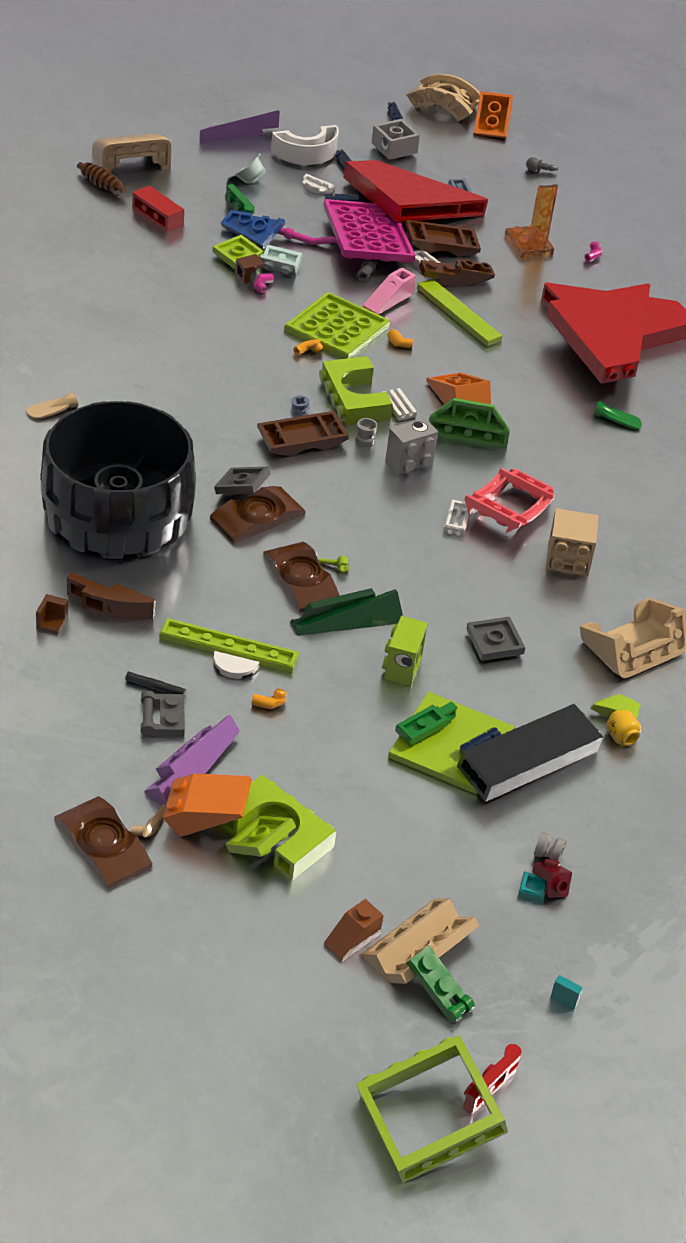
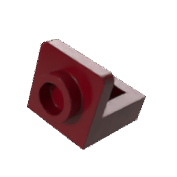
(557, 877)

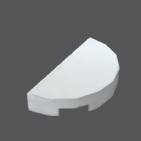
(317, 185)
(234, 666)

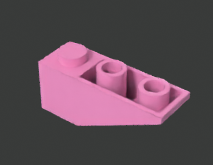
(393, 290)

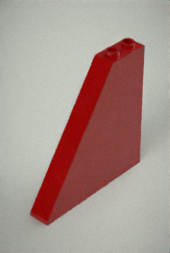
(410, 195)
(663, 322)
(604, 329)

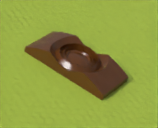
(443, 238)
(303, 433)
(256, 513)
(301, 574)
(104, 841)

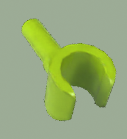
(341, 563)

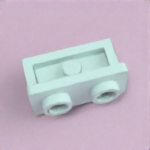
(281, 260)

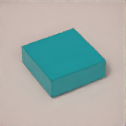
(532, 887)
(566, 992)

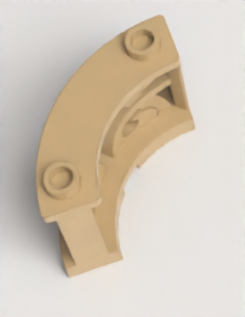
(437, 90)

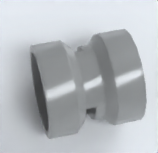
(366, 432)
(555, 850)

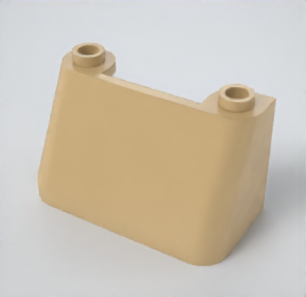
(110, 150)
(647, 641)

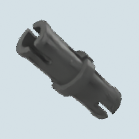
(368, 267)

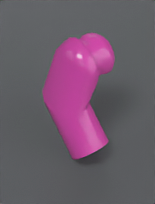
(595, 252)
(260, 282)

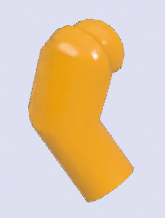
(398, 341)
(307, 345)
(270, 702)

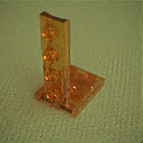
(534, 238)

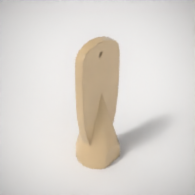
(52, 407)

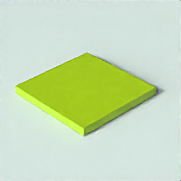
(338, 325)
(440, 751)

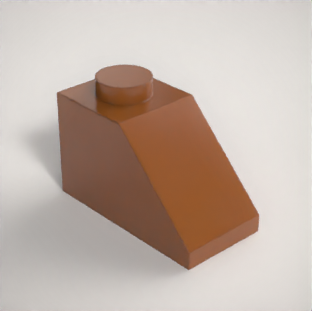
(355, 930)

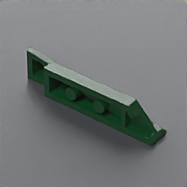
(349, 612)

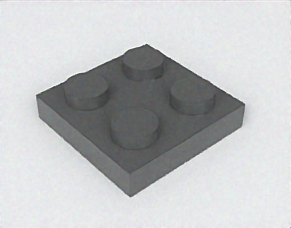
(242, 480)
(495, 638)

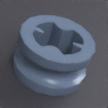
(300, 404)

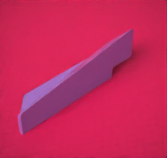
(241, 128)
(193, 757)

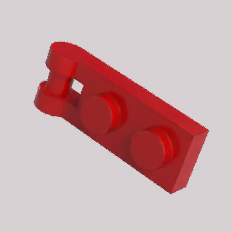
(494, 1077)

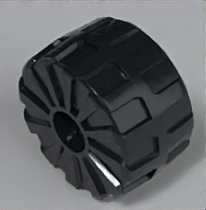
(118, 478)

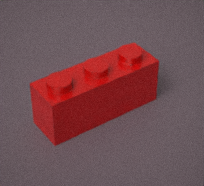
(158, 208)

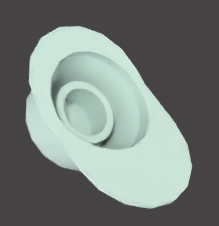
(251, 172)

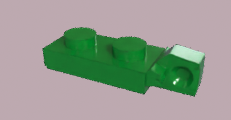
(426, 722)

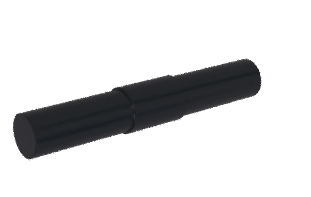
(154, 684)

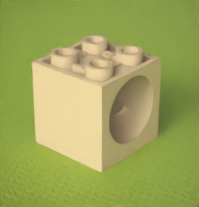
(572, 542)

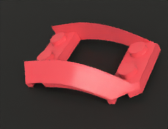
(483, 502)

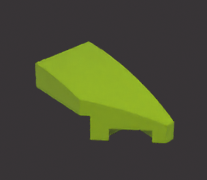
(614, 703)

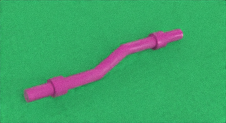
(290, 234)

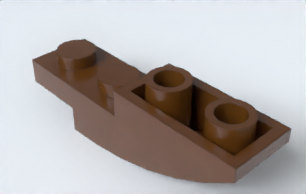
(461, 274)
(113, 601)

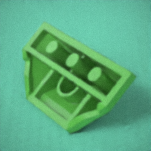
(471, 422)

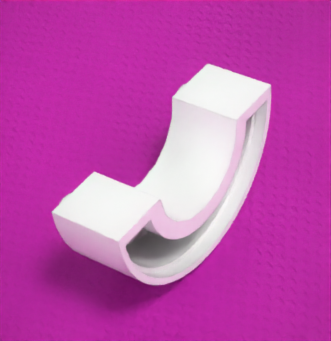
(306, 150)

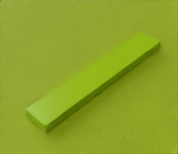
(460, 312)
(213, 640)

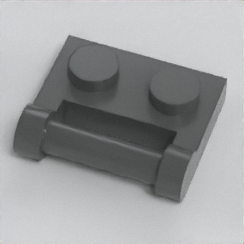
(171, 714)

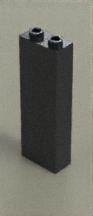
(529, 752)

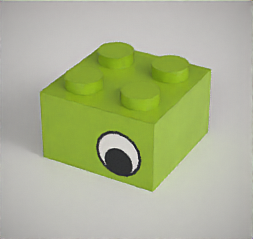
(404, 650)

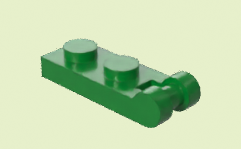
(238, 200)
(440, 984)

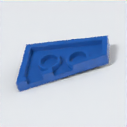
(254, 228)

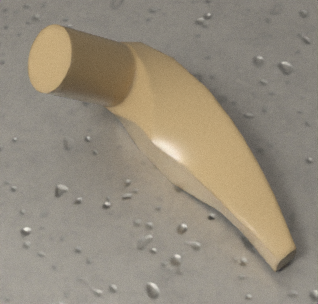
(151, 826)

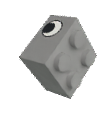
(395, 139)
(411, 446)

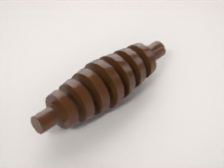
(101, 177)

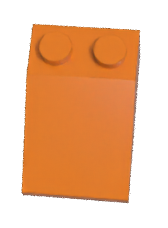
(493, 114)
(461, 386)
(205, 801)

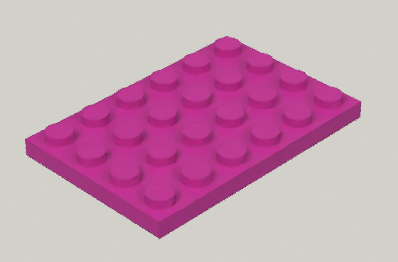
(367, 232)

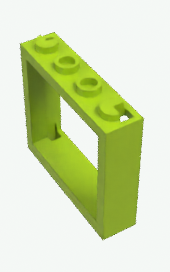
(450, 1145)

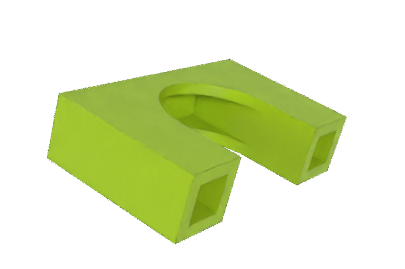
(352, 406)
(312, 834)

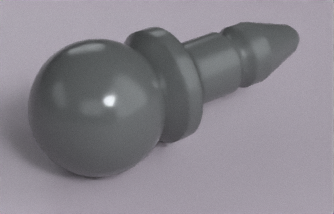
(534, 164)

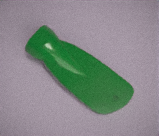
(618, 416)

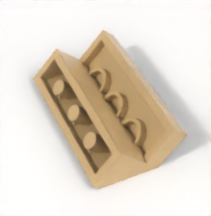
(432, 925)

